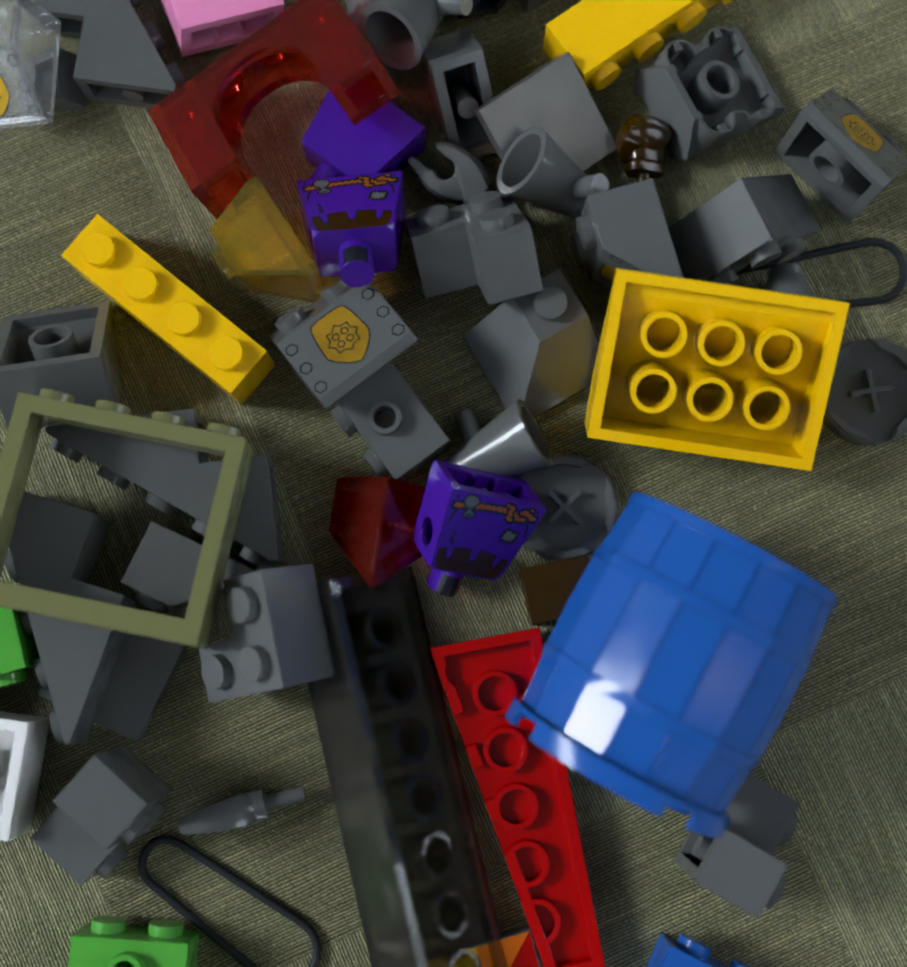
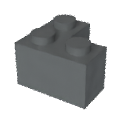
(743, 226)
(473, 246)
(276, 635)
(100, 811)
(742, 861)

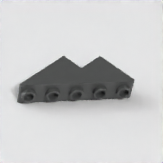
(116, 52)
(183, 481)
(56, 552)

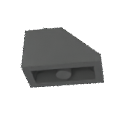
(458, 86)
(166, 568)

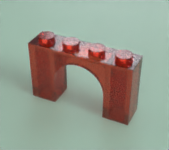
(208, 113)

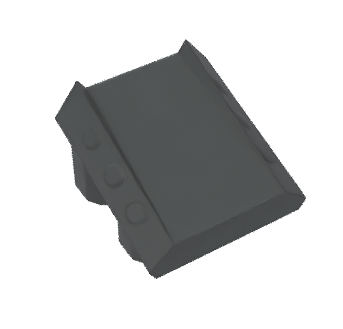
(707, 91)

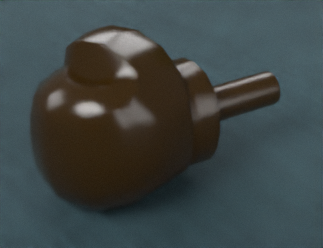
(642, 146)

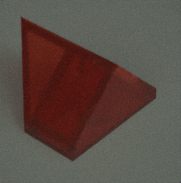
(376, 524)

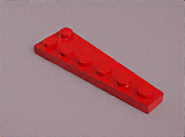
(523, 792)

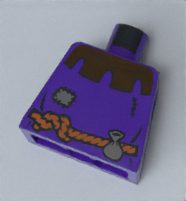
(354, 224)
(472, 524)

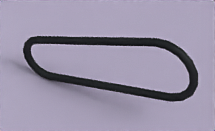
(848, 246)
(201, 925)

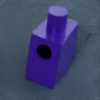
(372, 146)

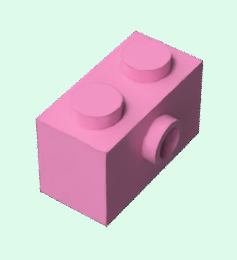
(216, 23)

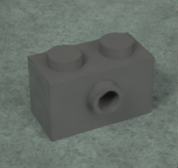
(392, 424)

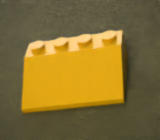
(714, 369)

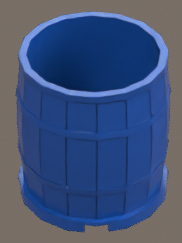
(674, 662)

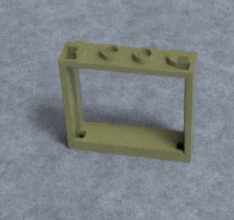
(163, 429)

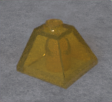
(263, 248)

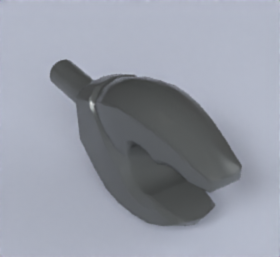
(468, 179)
(237, 810)

